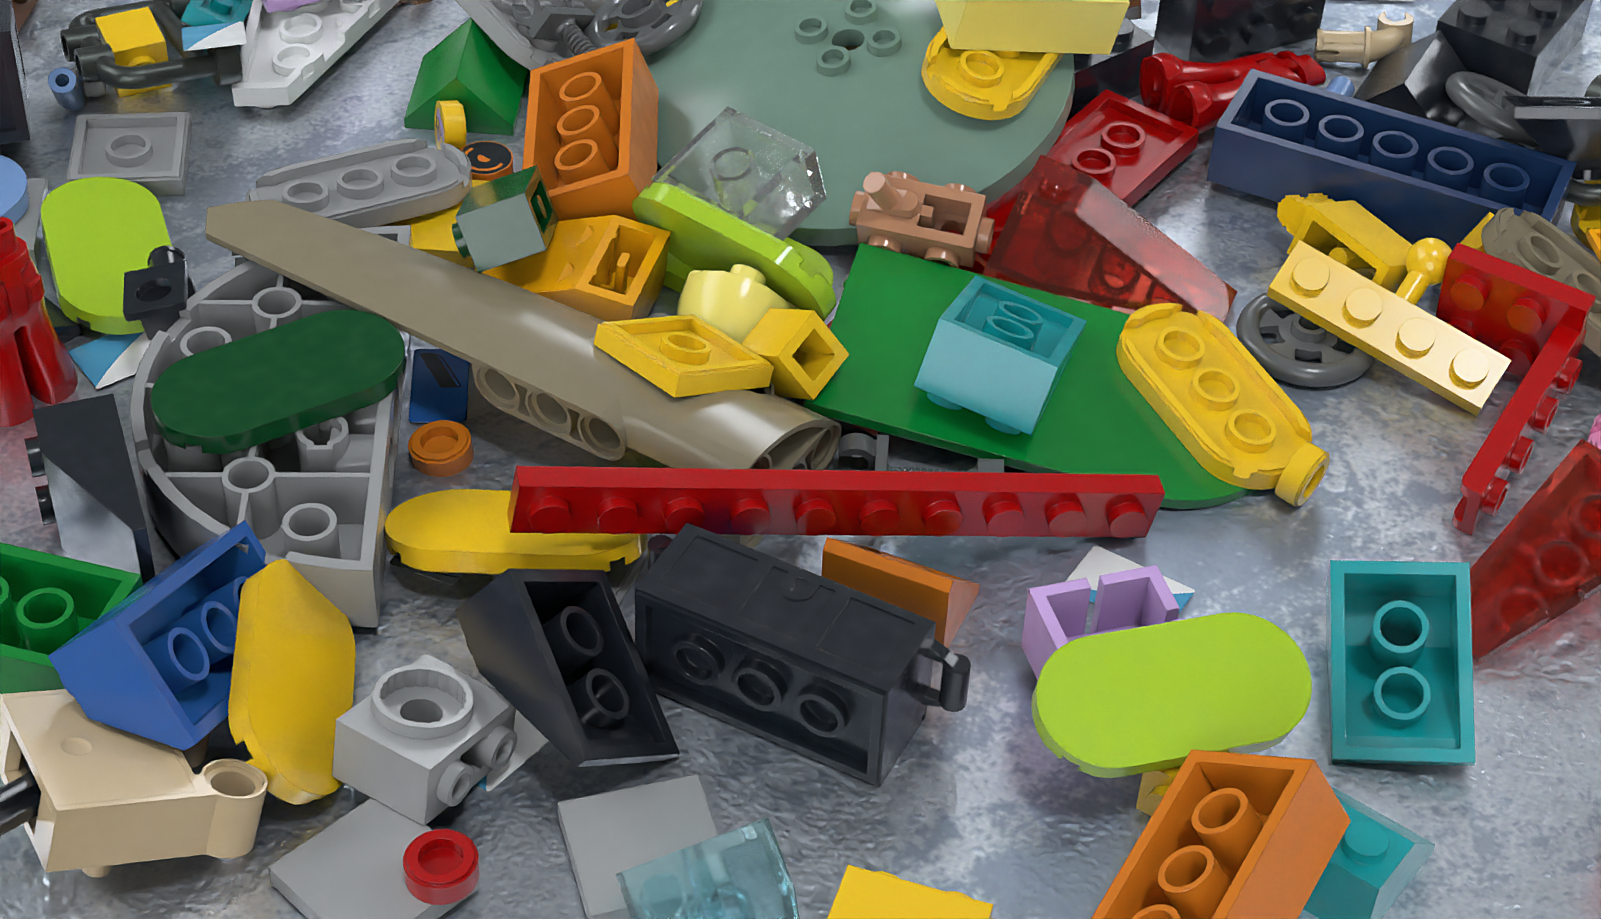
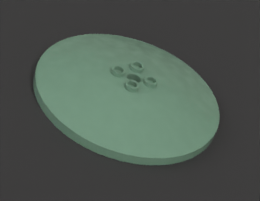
(853, 106)

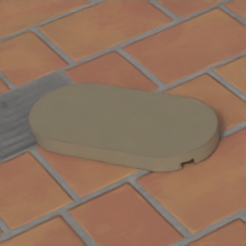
(1545, 249)

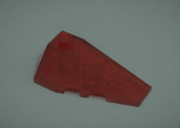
(1091, 246)
(1542, 558)

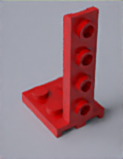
(1541, 331)

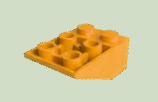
(596, 266)

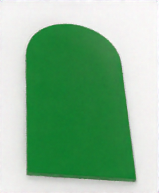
(1088, 427)

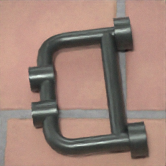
(96, 60)

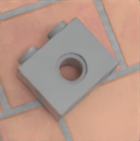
(423, 738)

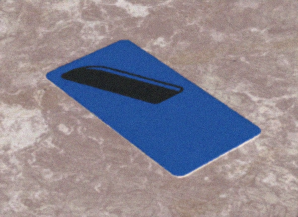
(438, 387)

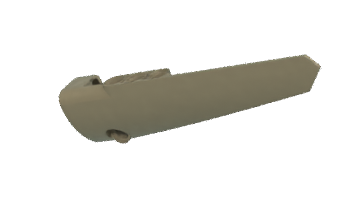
(528, 349)

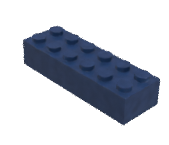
(1396, 165)

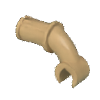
(1364, 45)

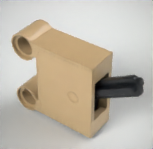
(114, 796)

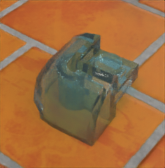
(718, 878)

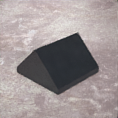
(1416, 80)

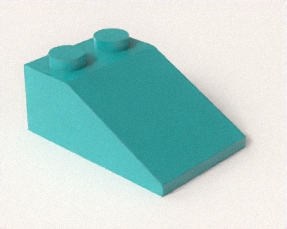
(998, 355)
(1400, 662)

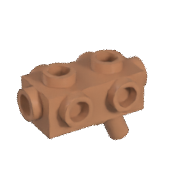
(913, 217)

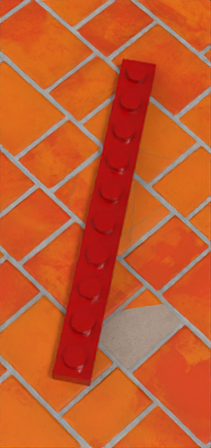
(831, 502)

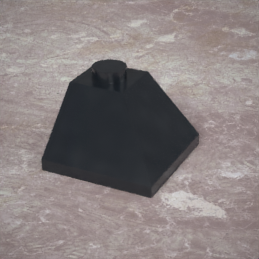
(1562, 128)

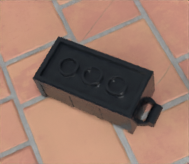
(789, 652)

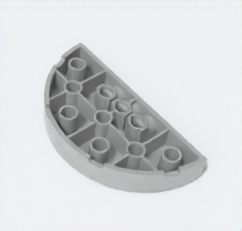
(306, 494)

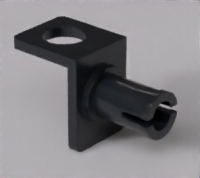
(158, 291)

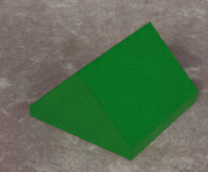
(475, 73)

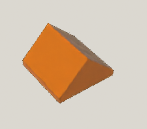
(902, 584)

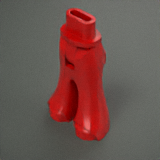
(1203, 90)
(30, 350)

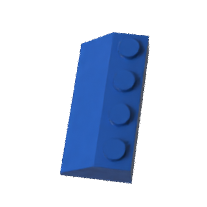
(168, 649)

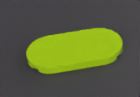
(93, 237)
(717, 241)
(1159, 690)

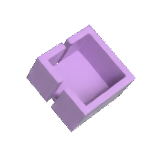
(1122, 602)

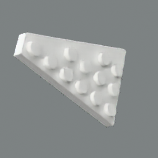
(297, 46)

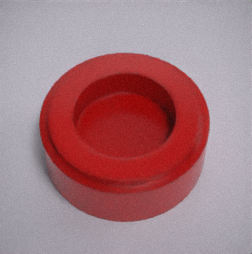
(441, 867)

